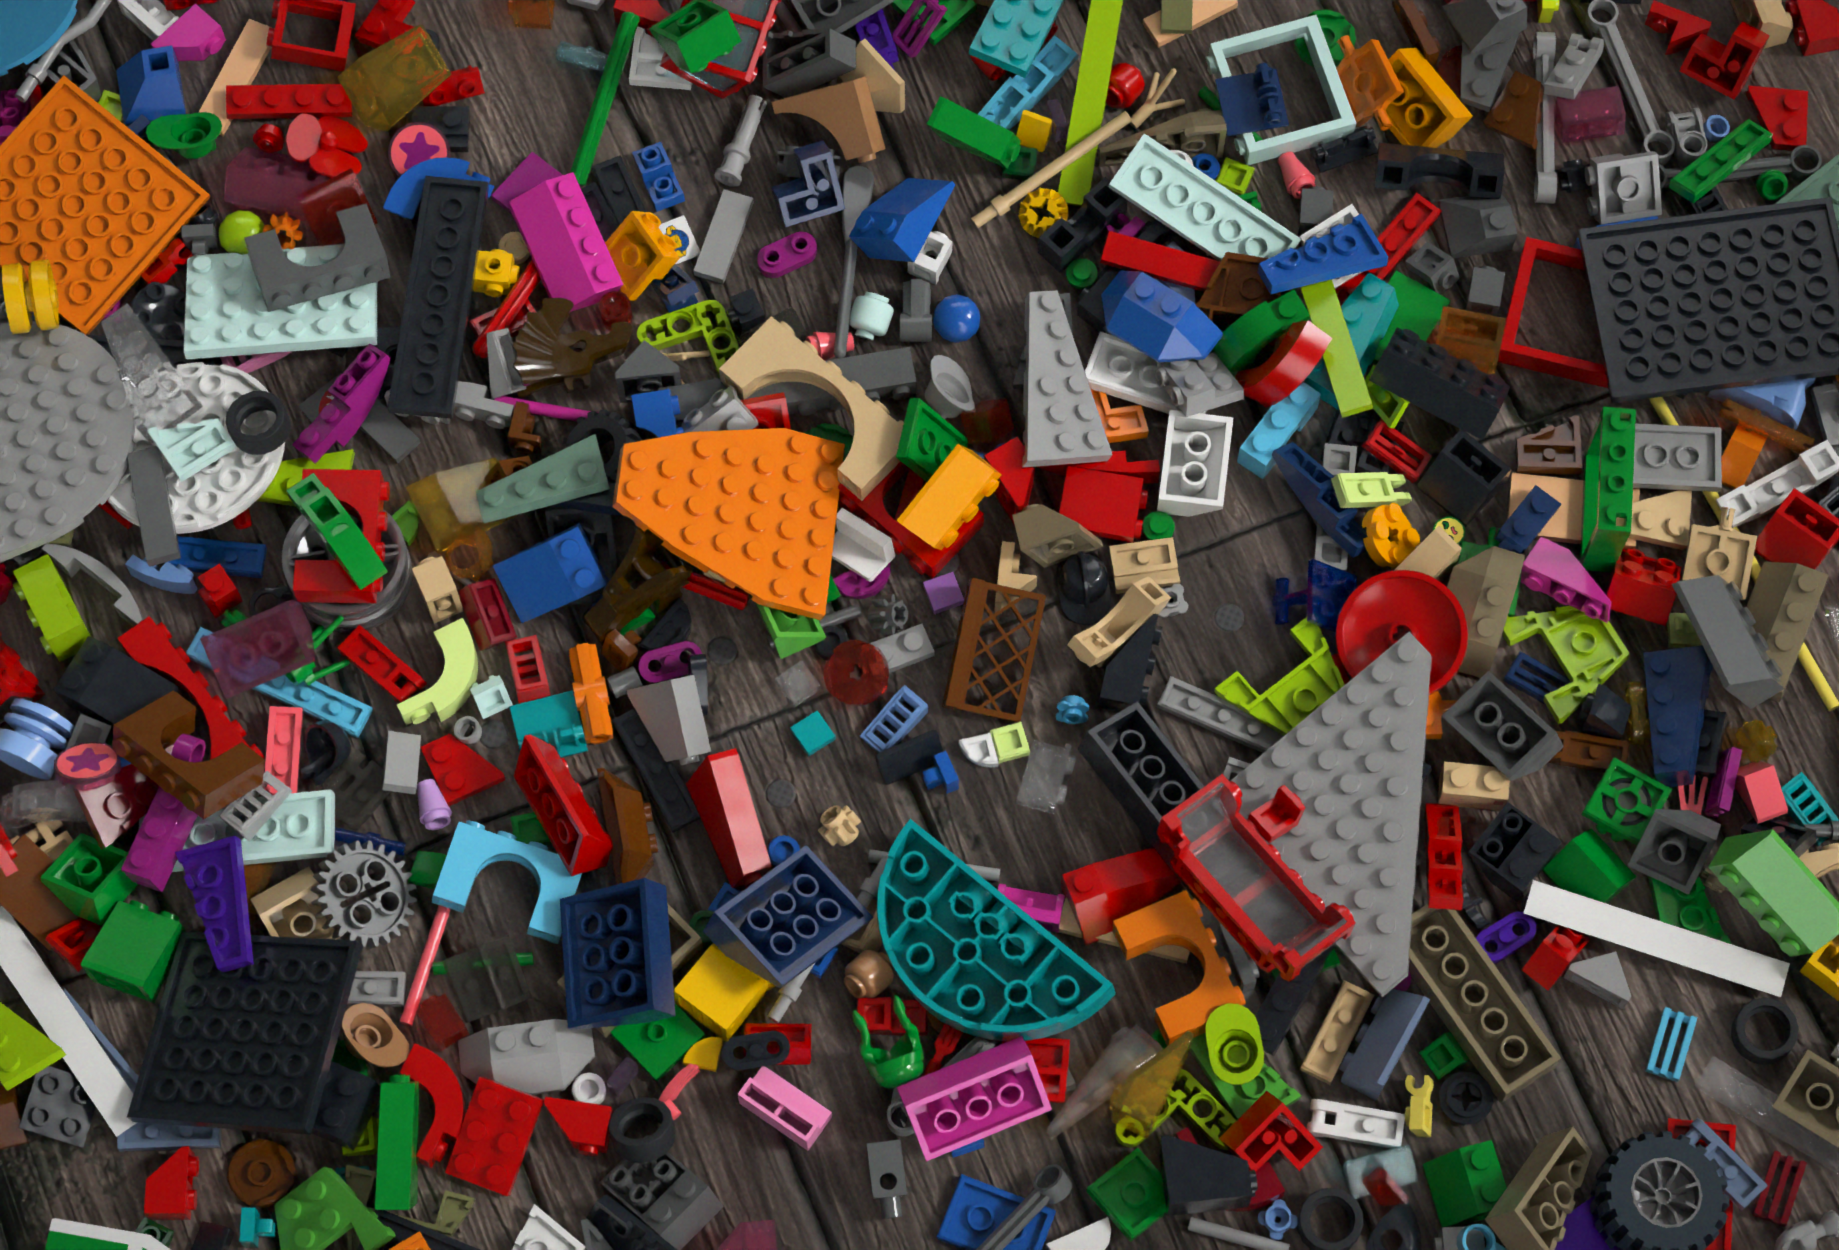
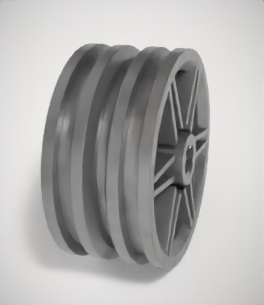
(396, 583)

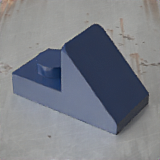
(676, 289)

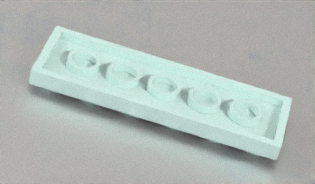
(1197, 205)
(296, 831)

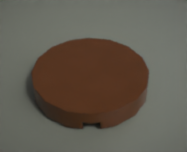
(261, 1173)

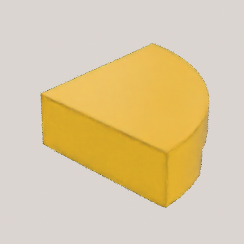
(705, 1053)

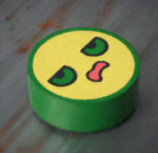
(1452, 527)

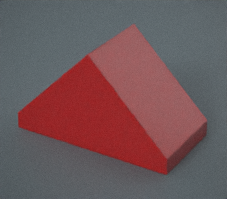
(74, 941)

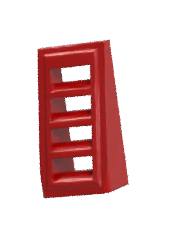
(533, 687)

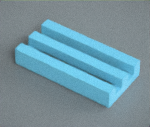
(1678, 1018)

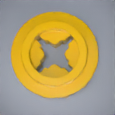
(1029, 219)

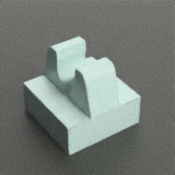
(491, 696)

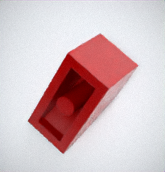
(582, 1124)

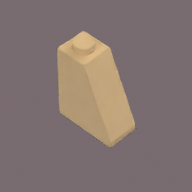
(1433, 556)

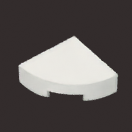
(980, 750)

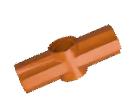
(591, 693)

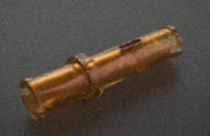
(1754, 421)

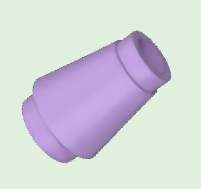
(432, 806)

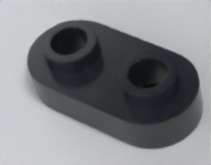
(756, 1050)

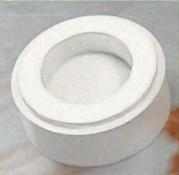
(589, 1088)

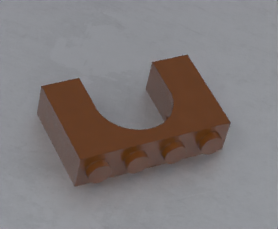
(198, 785)

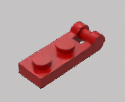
(380, 664)

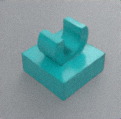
(253, 1227)

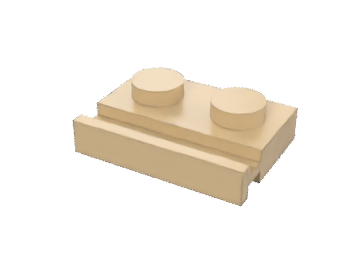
(1142, 559)

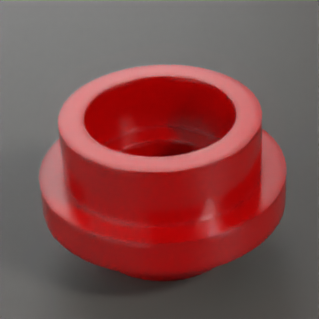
(269, 138)

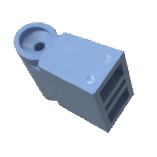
(1777, 400)

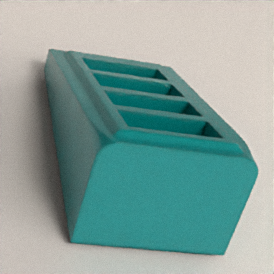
(1817, 802)

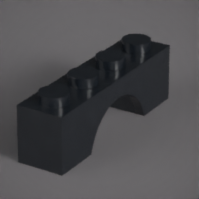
(1472, 171)

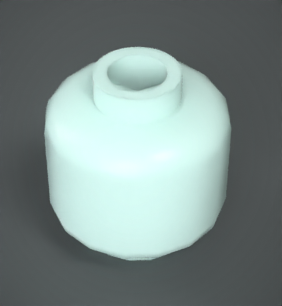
(871, 315)

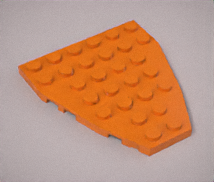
(742, 506)

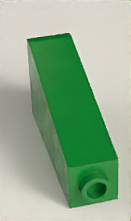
(397, 1144)

